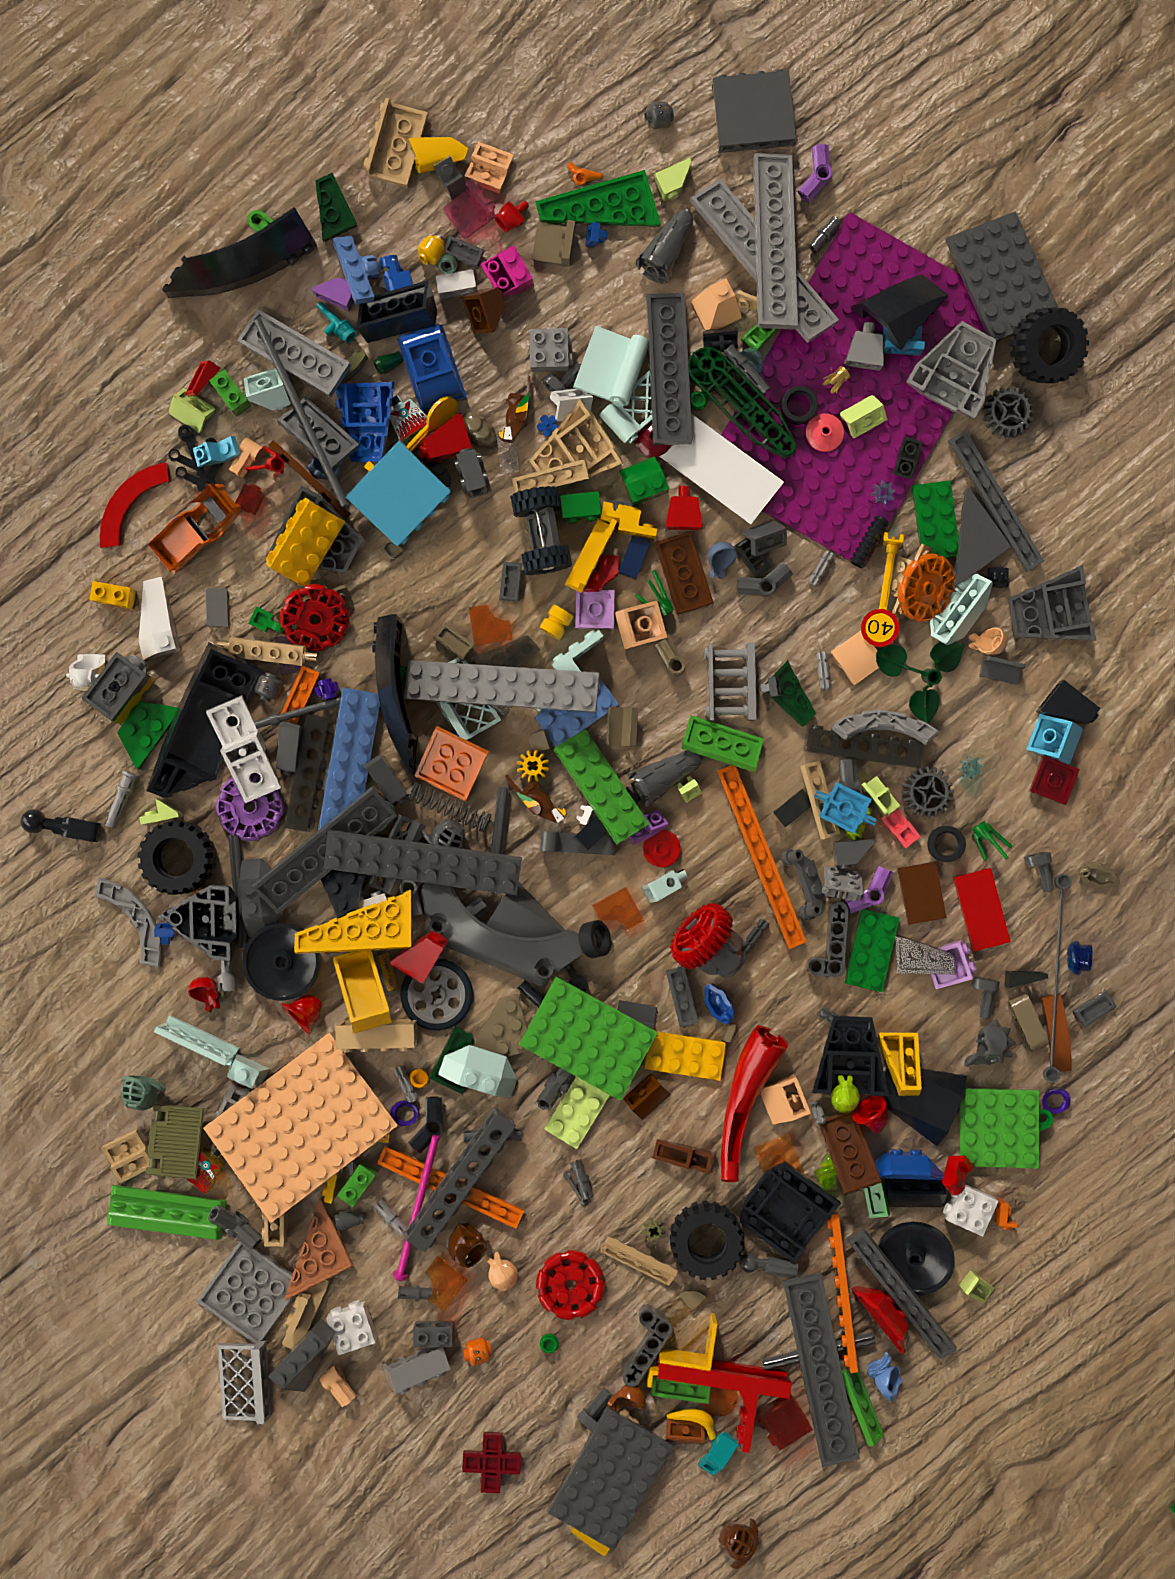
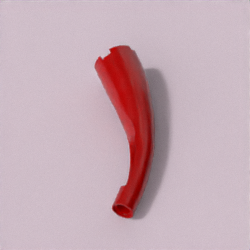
(753, 1070)

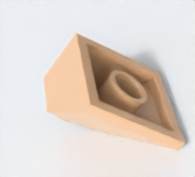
(717, 306)

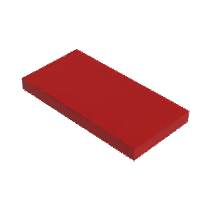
(981, 909)

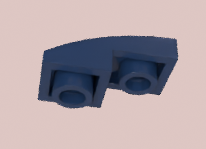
(634, 557)

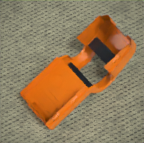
(184, 538)

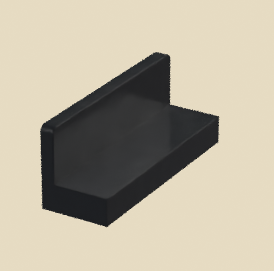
(915, 1193)

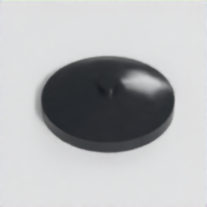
(274, 966)
(919, 1255)

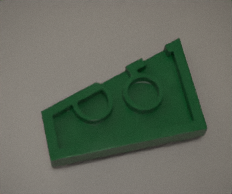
(458, 1039)

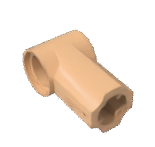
(250, 453)
(334, 1381)

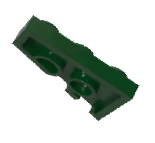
(334, 211)
(793, 698)

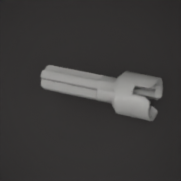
(227, 979)

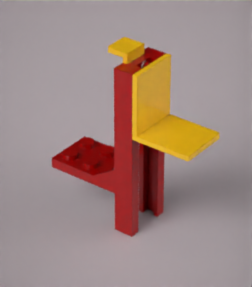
(705, 1371)

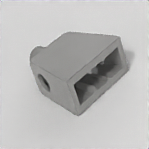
(866, 349)

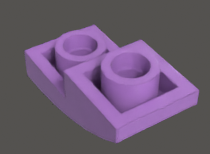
(656, 824)

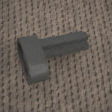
(554, 384)
(1043, 862)
(989, 988)
(588, 1415)

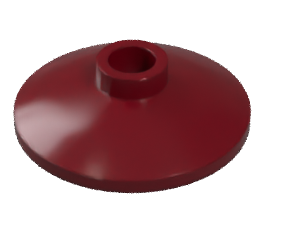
(645, 443)

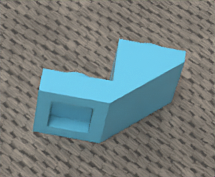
(214, 453)

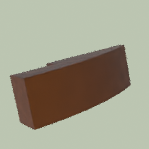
(684, 1156)

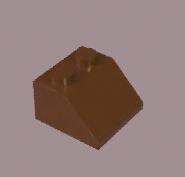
(484, 309)

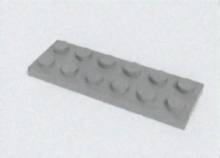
(297, 353)

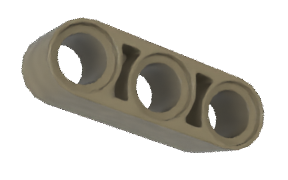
(1028, 1022)

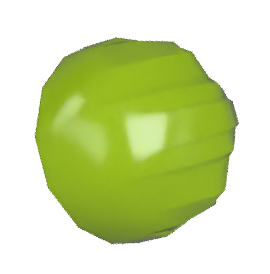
(845, 1096)

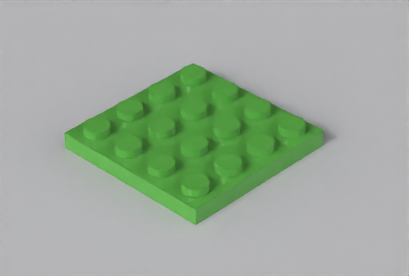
(1000, 1127)

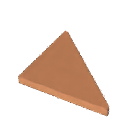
(321, 1254)

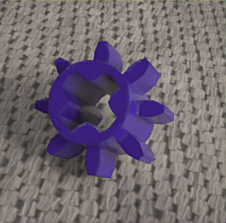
(327, 689)

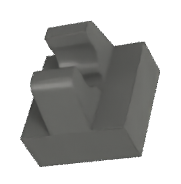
(773, 687)

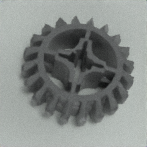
(1013, 417)
(929, 784)

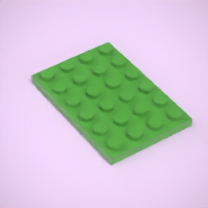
(588, 1038)

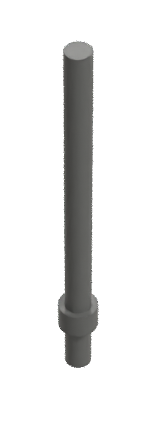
(274, 719)

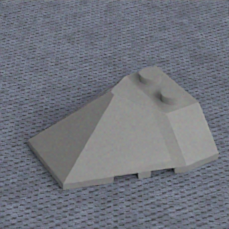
(956, 370)

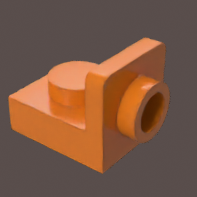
(1002, 1213)

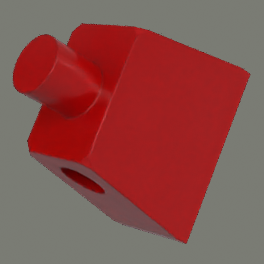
(684, 511)

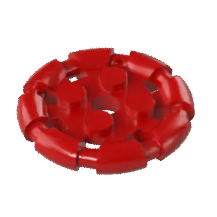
(310, 607)
(570, 1296)

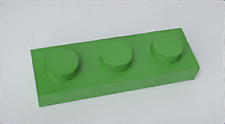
(680, 1390)

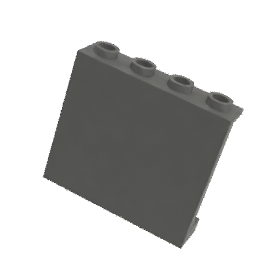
(753, 111)

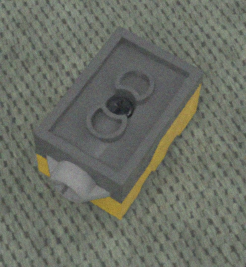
(119, 687)

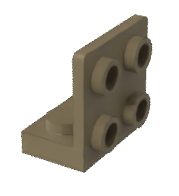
(554, 243)

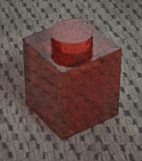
(250, 498)

